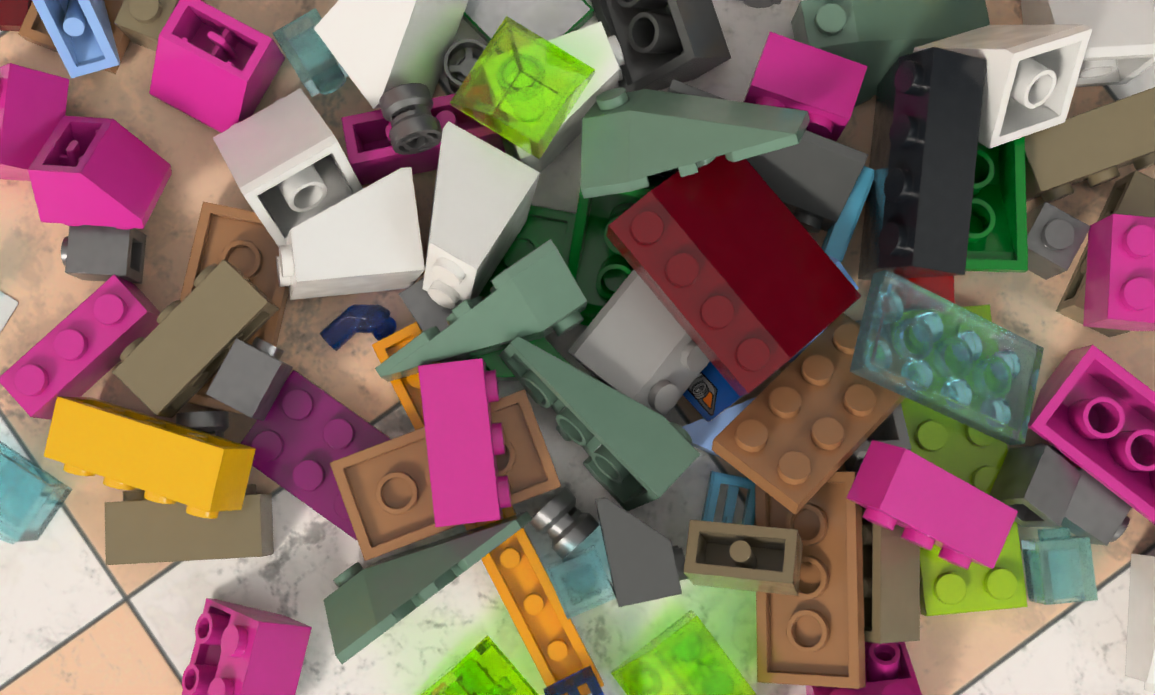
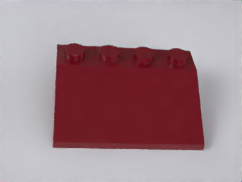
(733, 268)

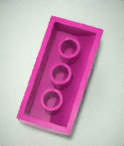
(1102, 424)

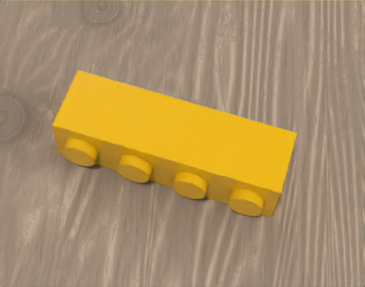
(149, 455)

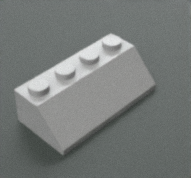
(640, 348)

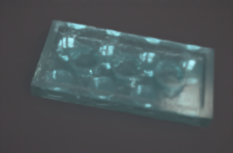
(947, 358)

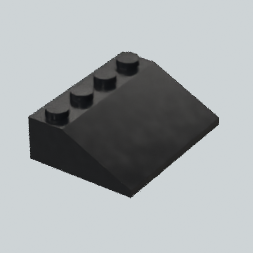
(923, 165)

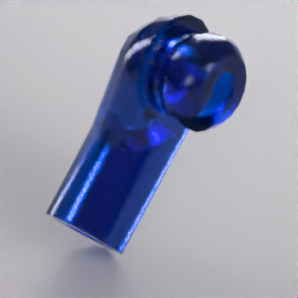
(359, 319)

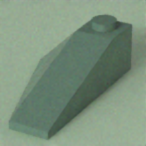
(882, 30)
(659, 131)
(525, 302)
(628, 444)
(392, 587)

